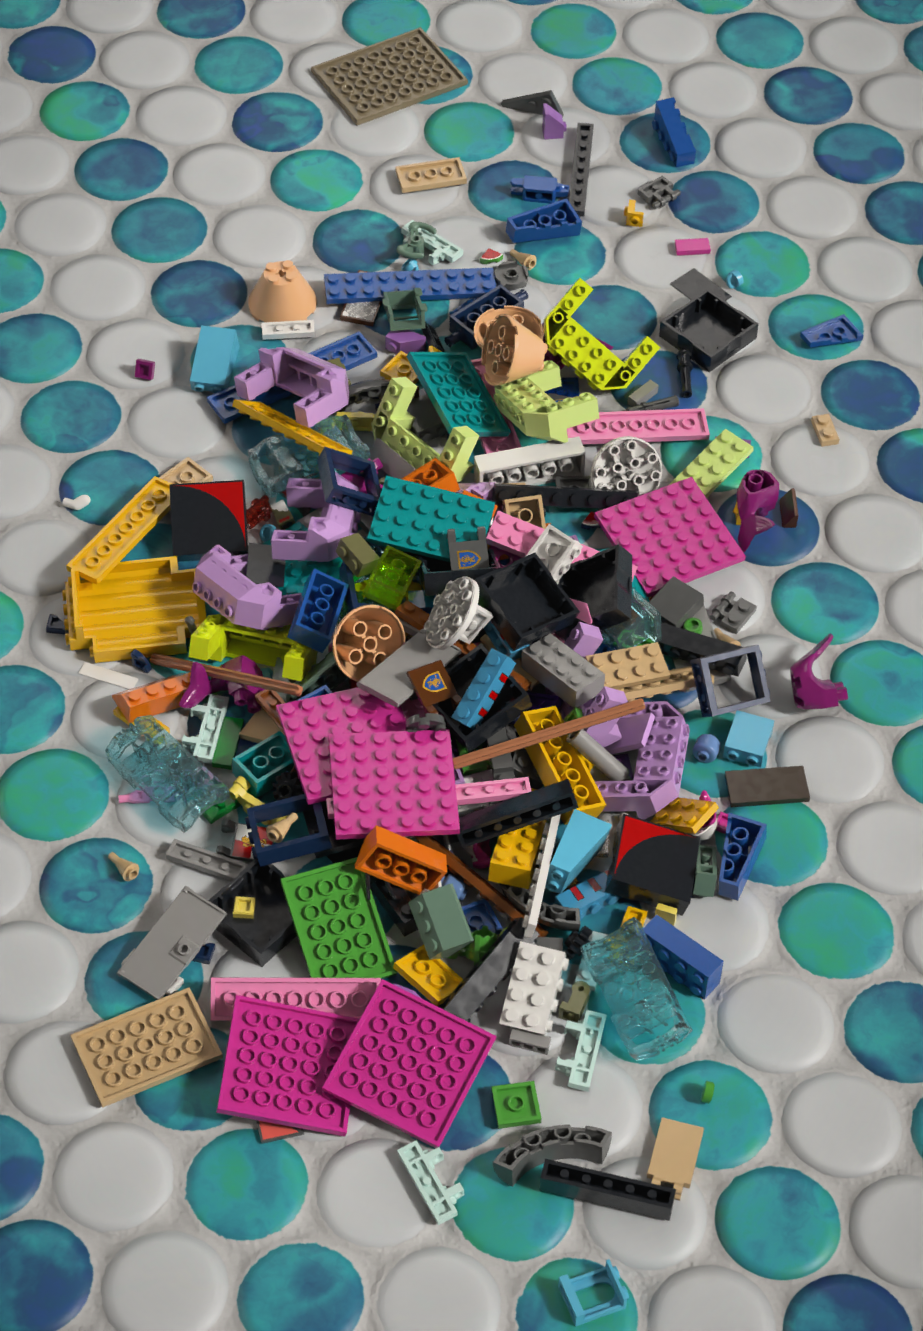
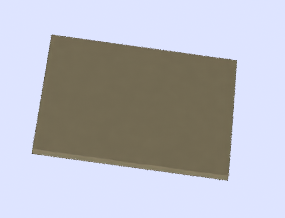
(389, 76)

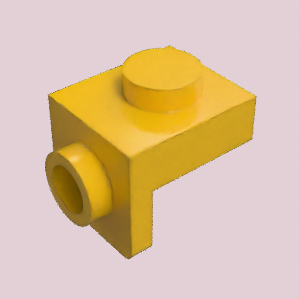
(633, 218)

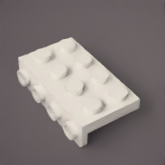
(556, 551)
(534, 988)

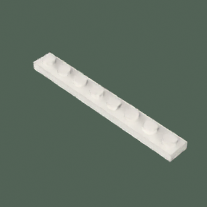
(540, 876)

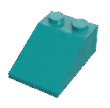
(263, 763)

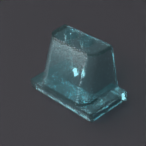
(644, 624)

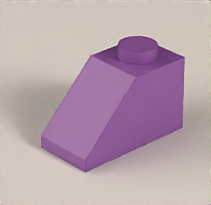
(552, 123)
(405, 341)

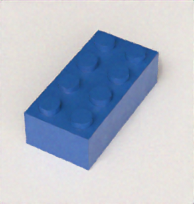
(318, 610)
(684, 958)

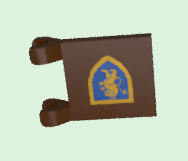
(433, 686)

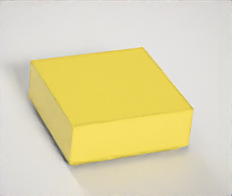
(244, 907)
(667, 913)

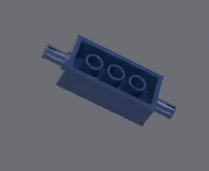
(463, 321)

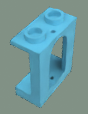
(608, 1275)

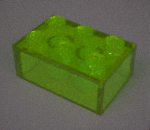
(392, 578)

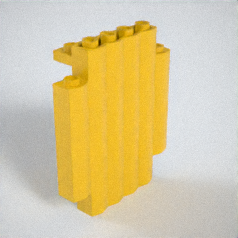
(132, 608)

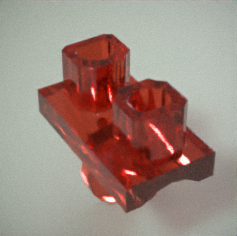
(259, 511)

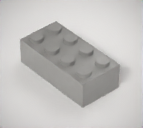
(562, 670)

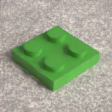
(516, 1104)

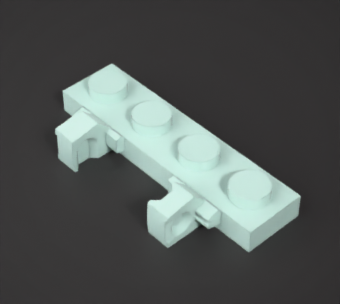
(439, 246)
(212, 718)
(582, 1065)
(436, 1196)

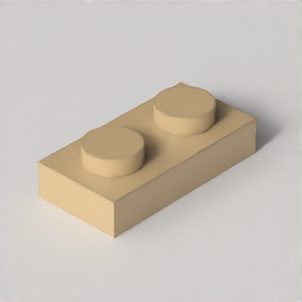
(825, 430)

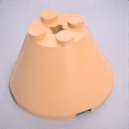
(282, 294)
(522, 315)
(511, 351)
(366, 639)

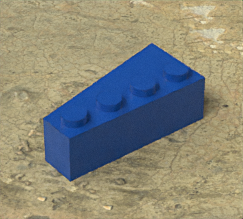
(544, 222)

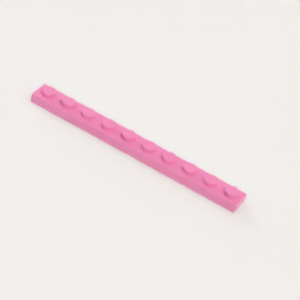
(478, 792)

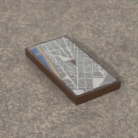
(361, 313)

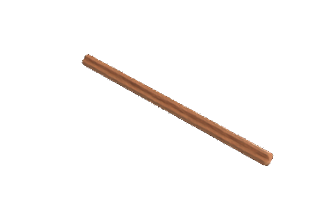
(229, 675)
(548, 733)

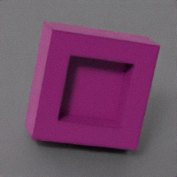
(144, 369)

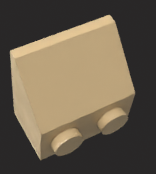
(527, 509)

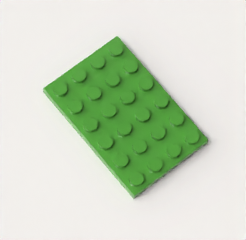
(337, 923)

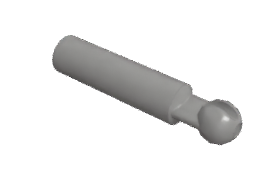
(598, 756)

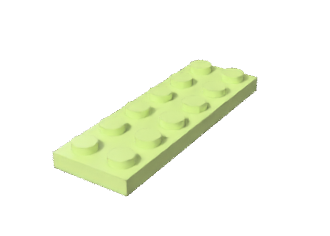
(716, 462)

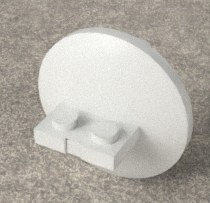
(627, 465)
(456, 614)

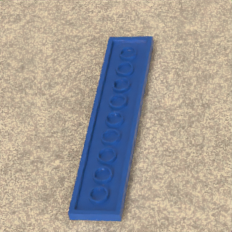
(434, 284)
(351, 350)

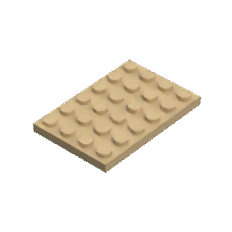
(146, 1047)

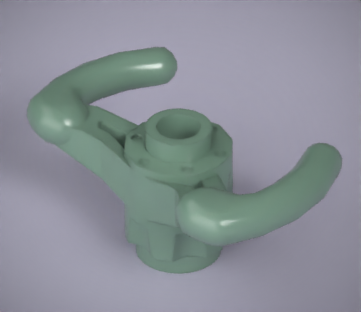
(415, 245)

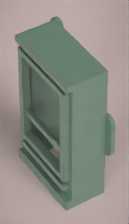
(405, 300)

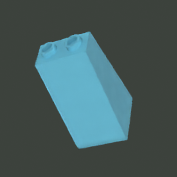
(214, 359)
(577, 848)

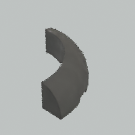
(364, 390)
(550, 915)
(553, 1144)

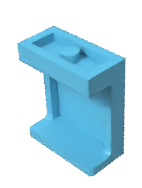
(748, 738)

